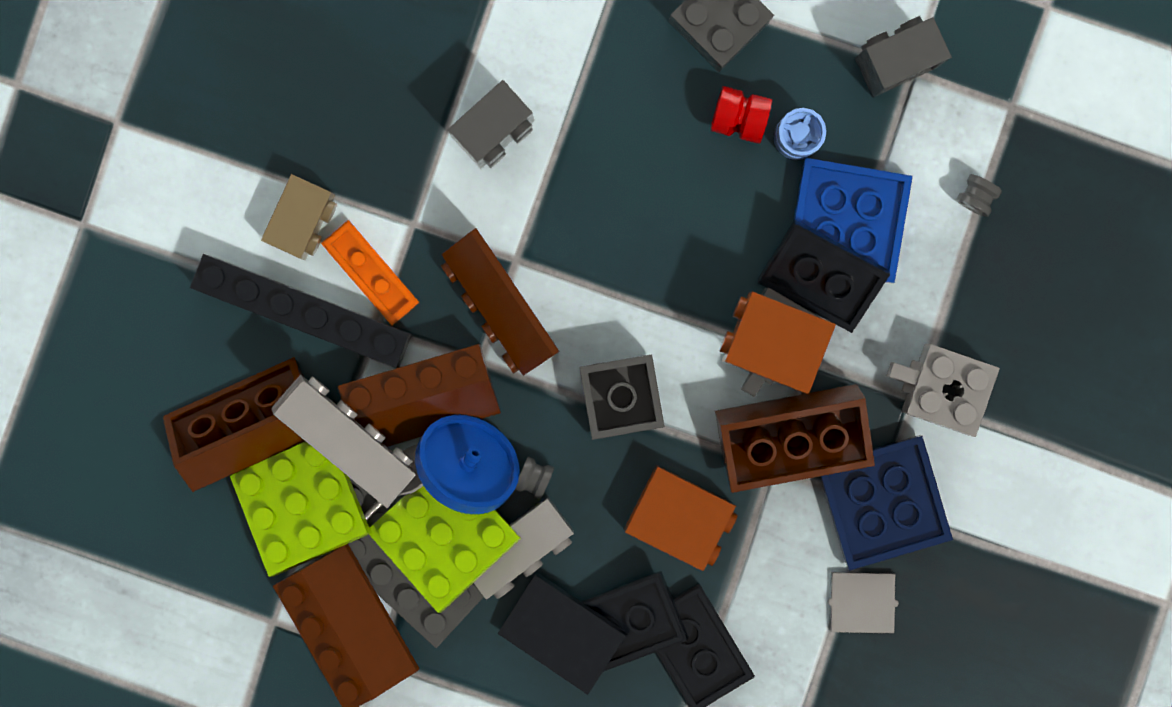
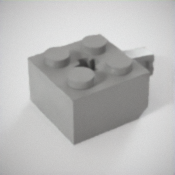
(925, 384)

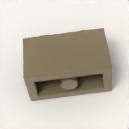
(299, 218)

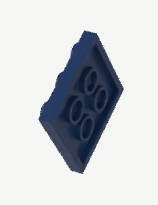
(887, 506)

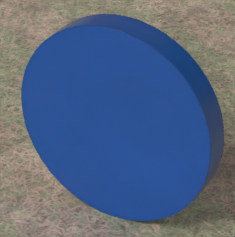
(467, 464)

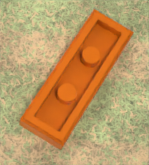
(370, 272)

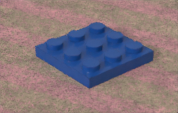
(856, 208)

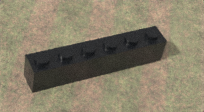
(301, 311)

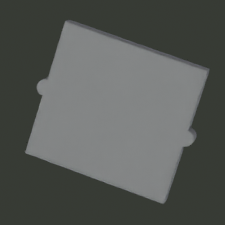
(862, 602)

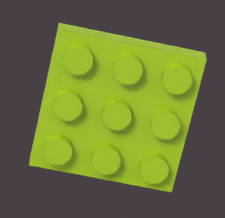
(298, 507)
(441, 547)

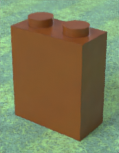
(777, 341)
(681, 518)

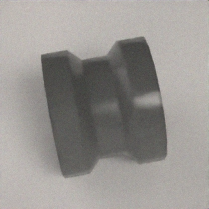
(979, 195)
(534, 478)

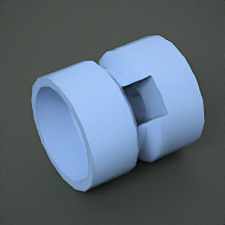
(799, 134)

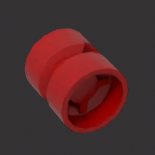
(741, 114)

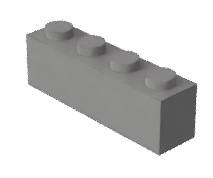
(343, 440)

